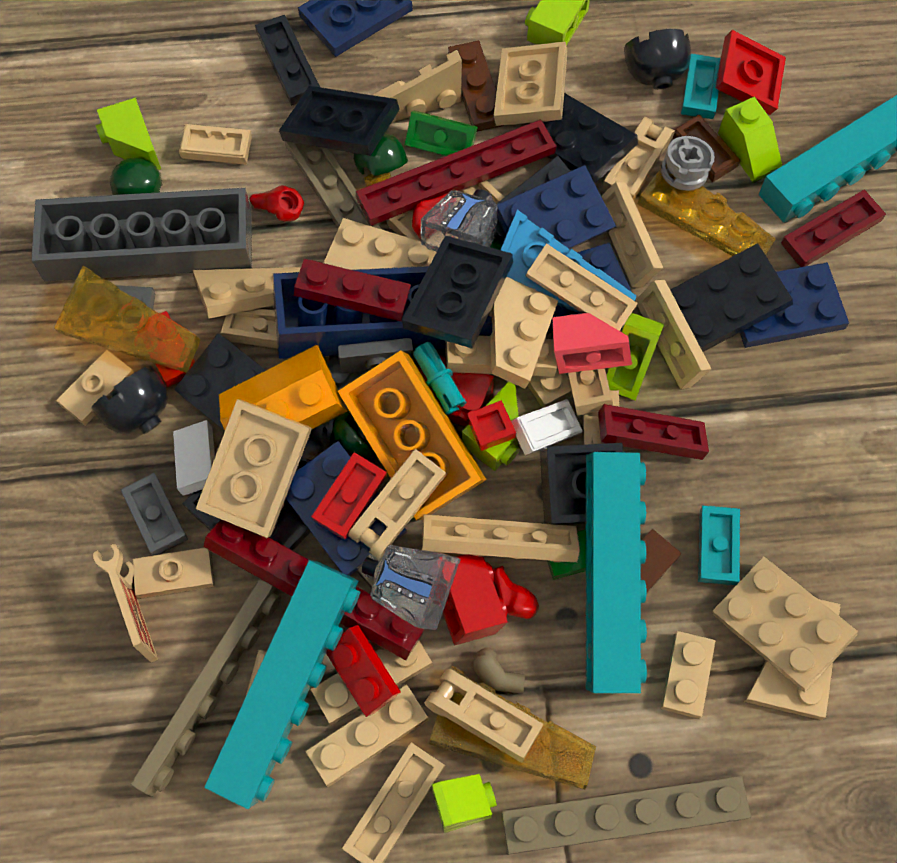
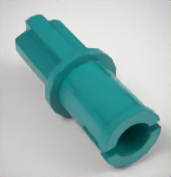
(439, 378)

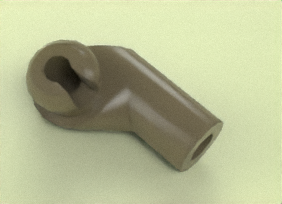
(494, 676)

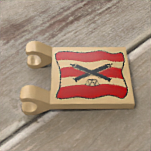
(128, 602)

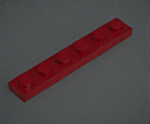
(455, 172)
(284, 570)

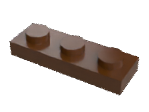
(476, 85)

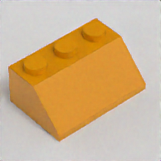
(294, 389)

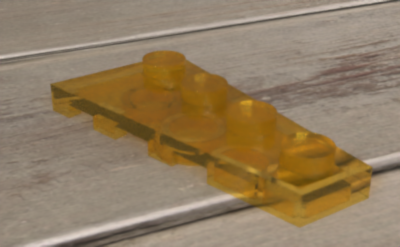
(704, 216)
(117, 321)
(553, 755)

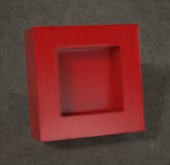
(491, 425)

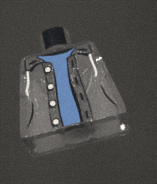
(460, 217)
(412, 583)

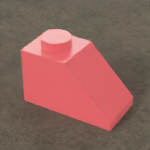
(588, 344)

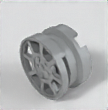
(688, 161)

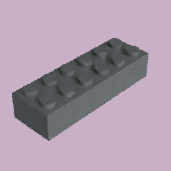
(142, 233)

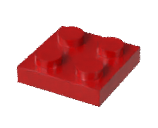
(750, 71)

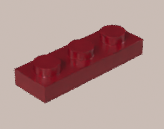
(833, 228)
(352, 290)
(653, 432)

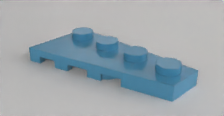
(526, 242)

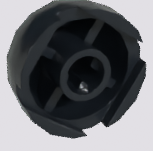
(658, 58)
(133, 403)

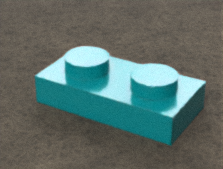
(700, 90)
(719, 545)

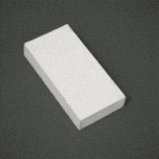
(546, 427)
(193, 456)

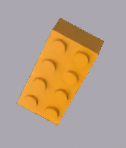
(403, 415)

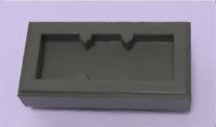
(370, 354)

